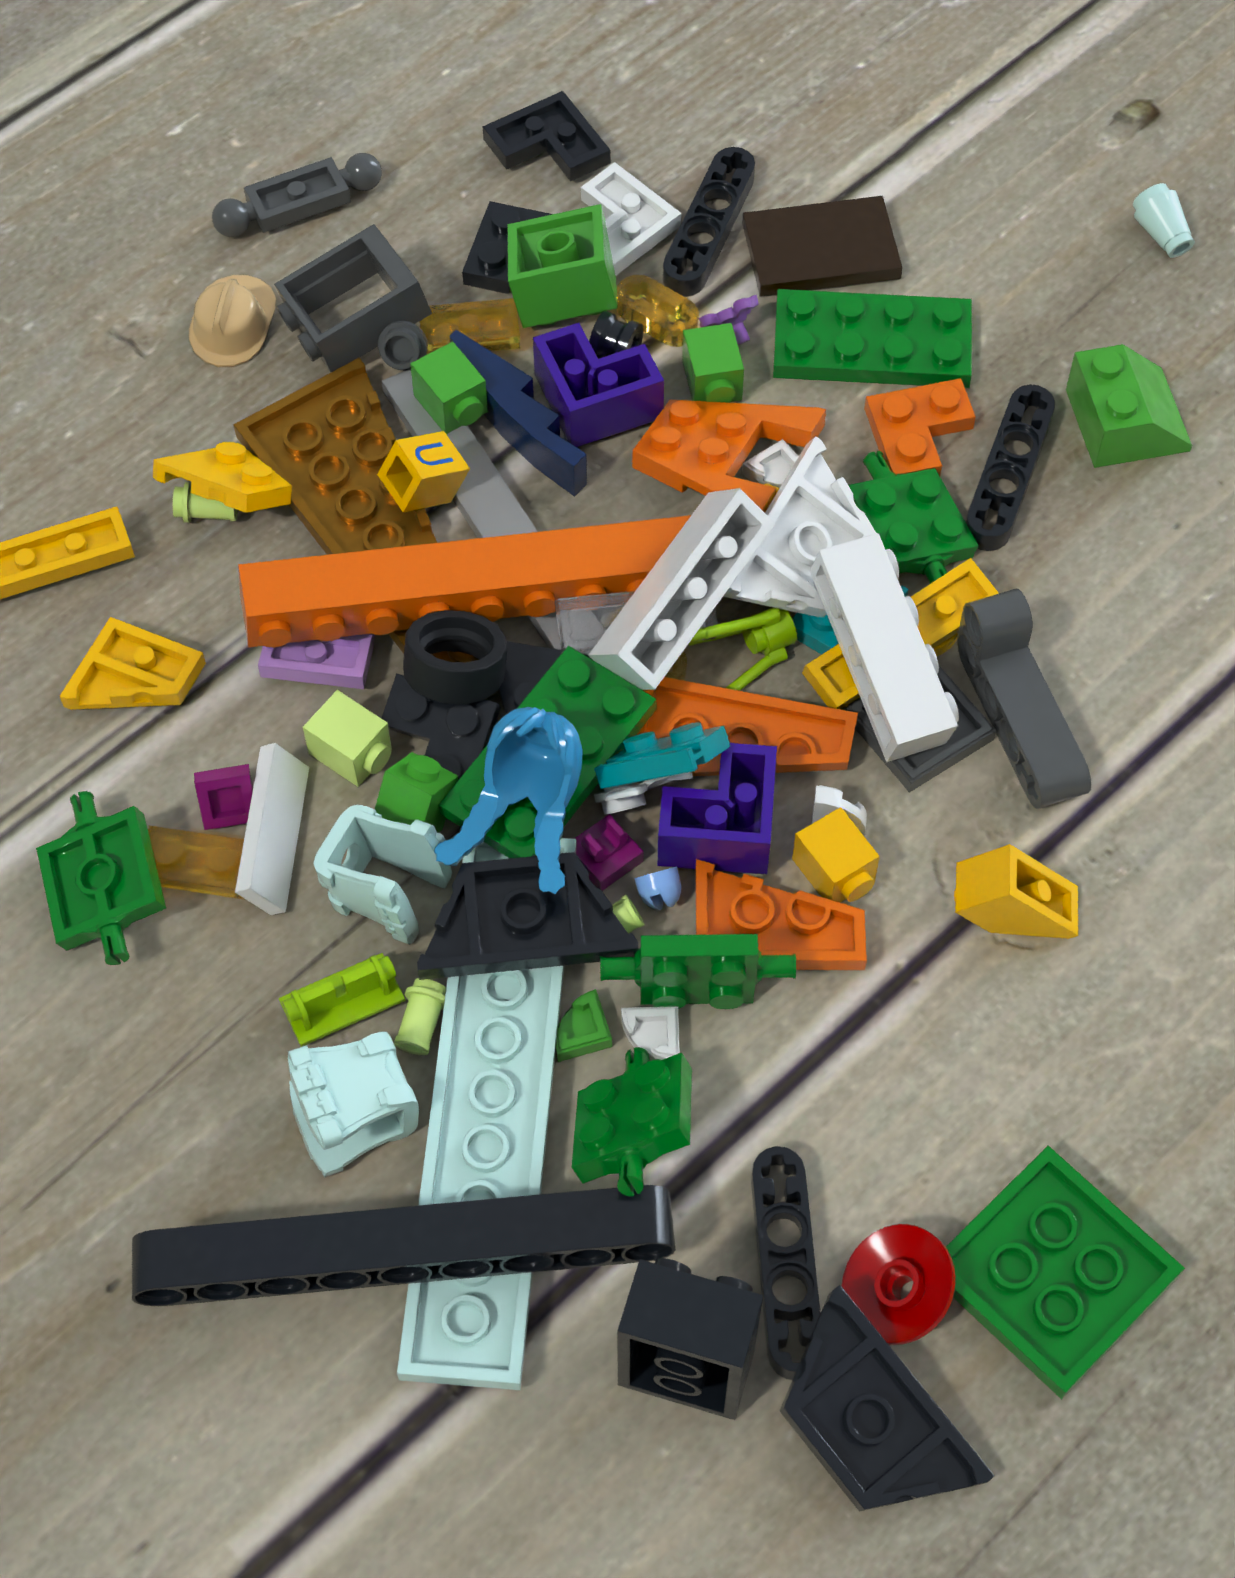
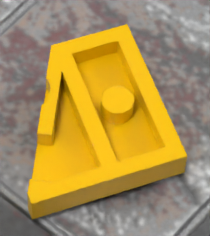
(227, 475)

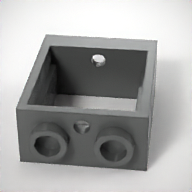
(338, 273)

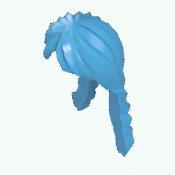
(529, 757)

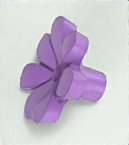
(734, 315)

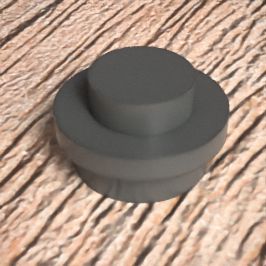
(402, 344)

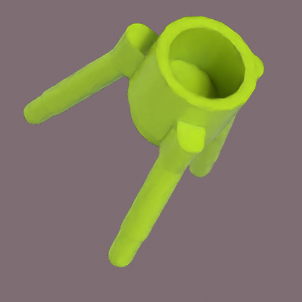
(763, 632)

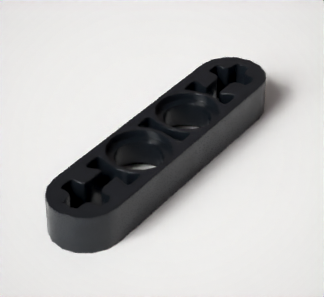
(704, 219)
(1010, 466)
(782, 1261)

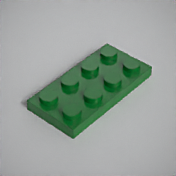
(872, 338)
(604, 715)

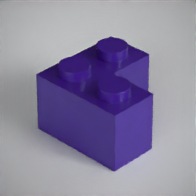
(592, 393)
(724, 824)

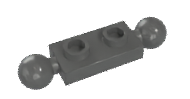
(296, 194)

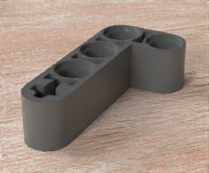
(1018, 700)

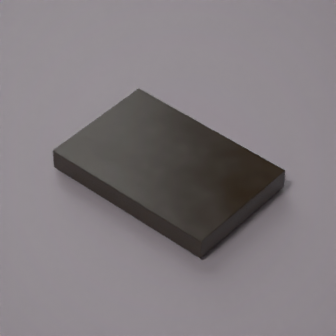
(822, 245)

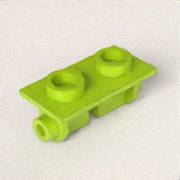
(342, 999)

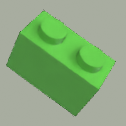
(561, 266)
(1124, 407)

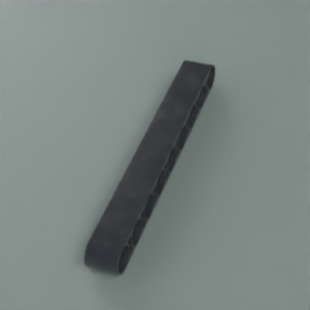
(400, 1245)

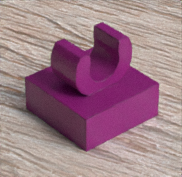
(224, 796)
(607, 852)

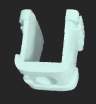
(393, 842)
(350, 1099)

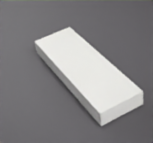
(272, 829)

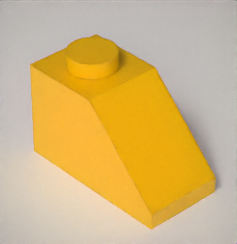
(1015, 895)

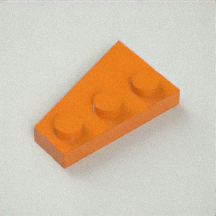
(812, 927)

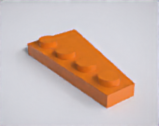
(804, 733)

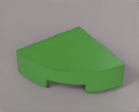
(583, 1028)

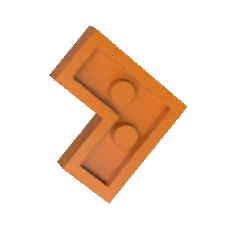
(909, 419)

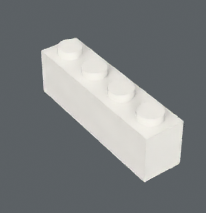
(682, 588)
(884, 647)

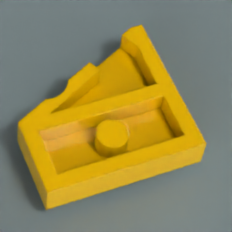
(132, 670)

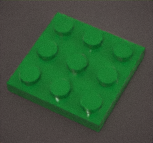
(1057, 1271)

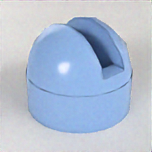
(660, 887)

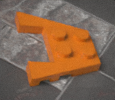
(709, 441)

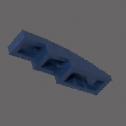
(524, 421)

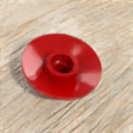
(885, 1265)

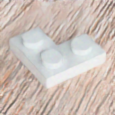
(632, 213)

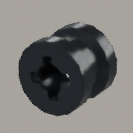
(613, 336)

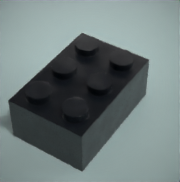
(688, 1337)

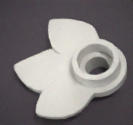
(632, 795)

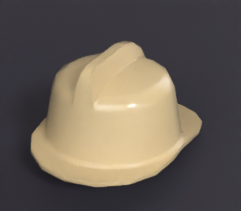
(231, 320)

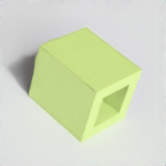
(348, 738)

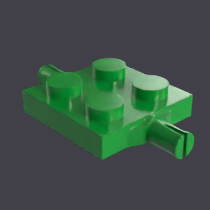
(914, 518)
(100, 878)
(698, 969)
(632, 1119)

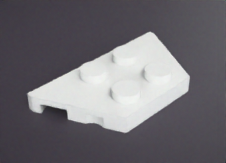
(809, 515)

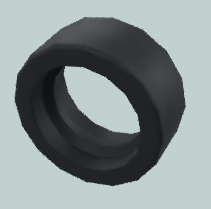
(448, 680)

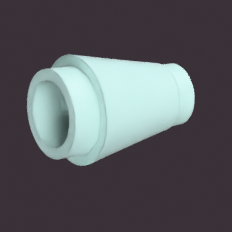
(1163, 218)

